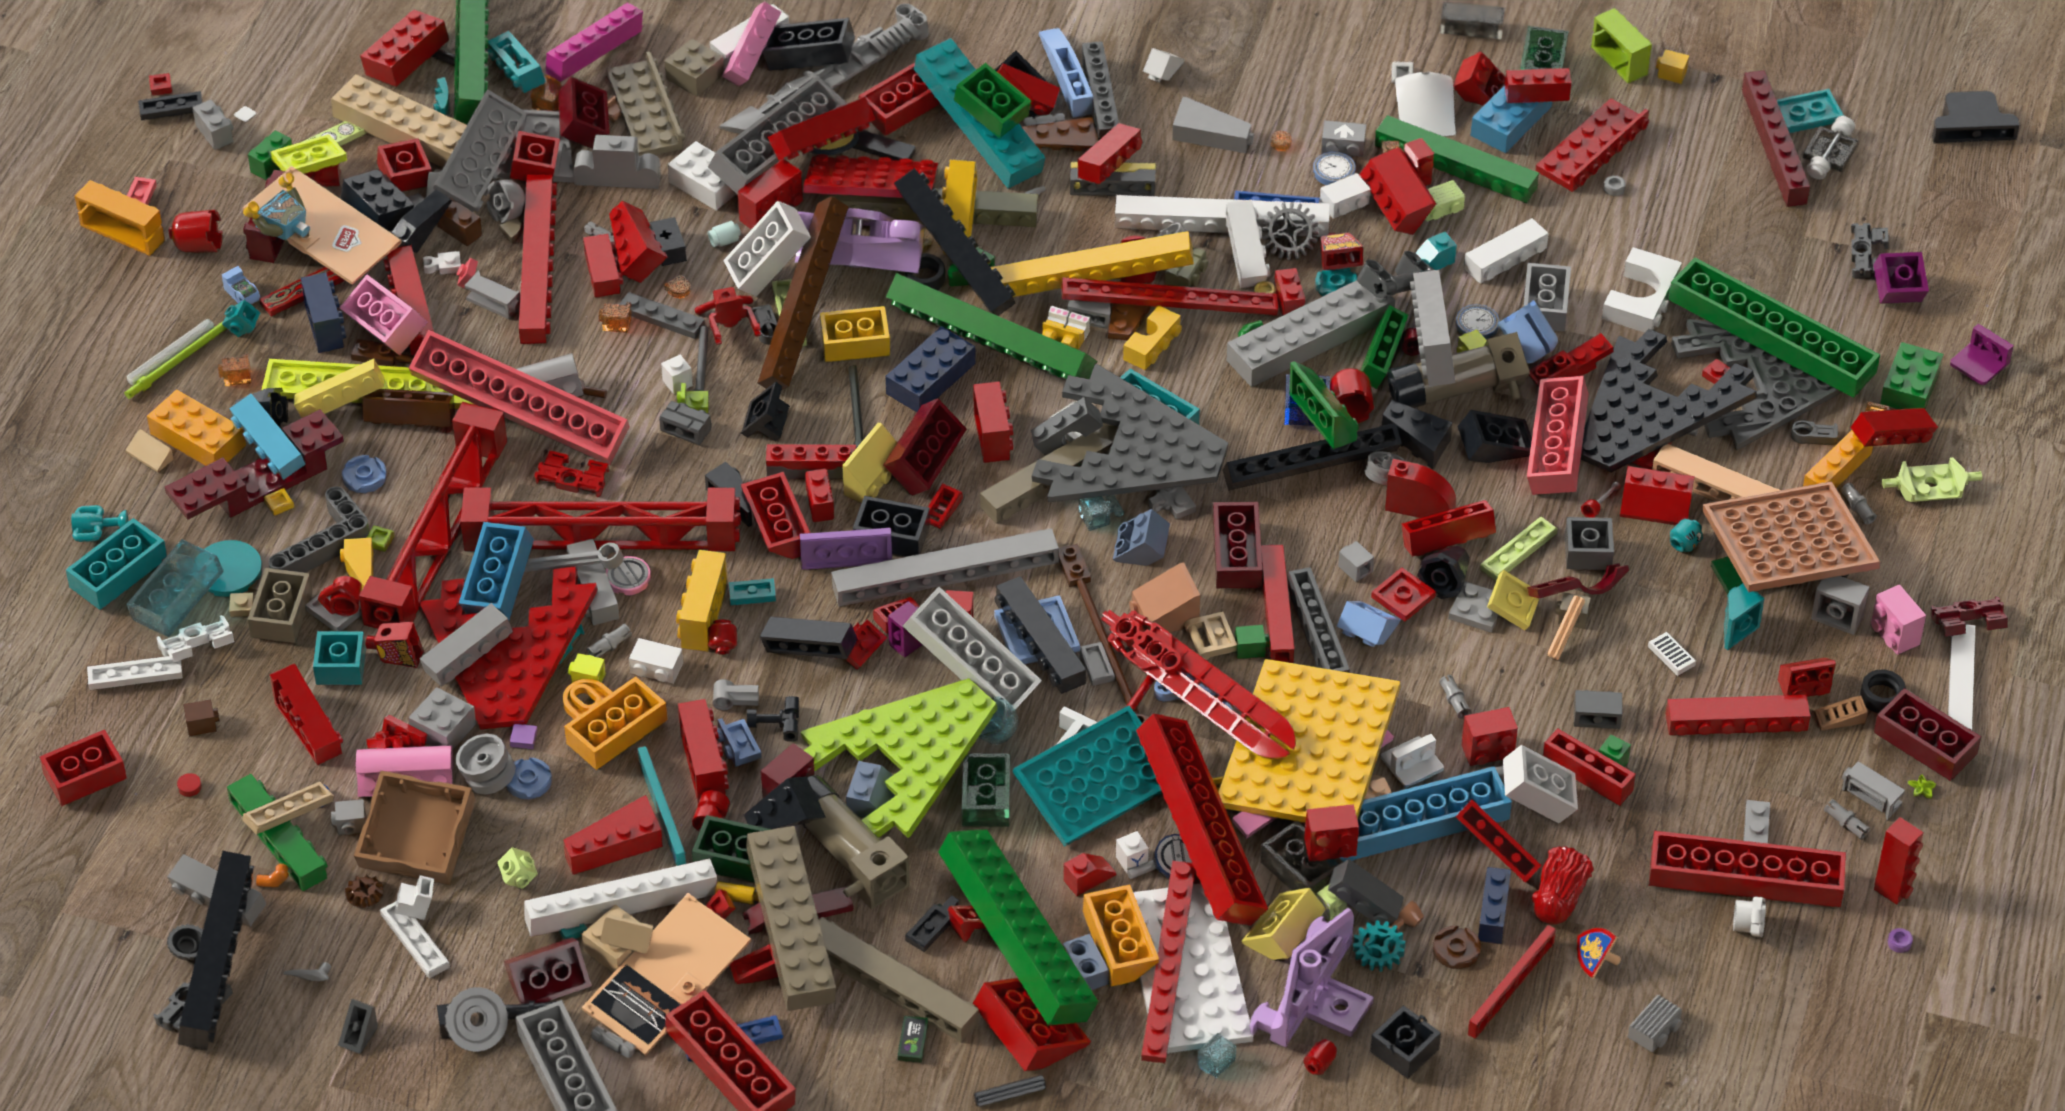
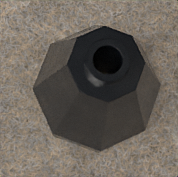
(273, 404)
(1445, 571)

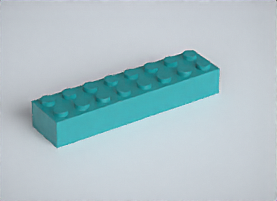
(1014, 154)

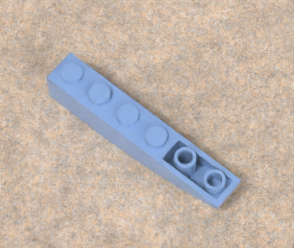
(1068, 72)

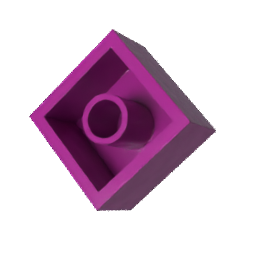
(1901, 277)

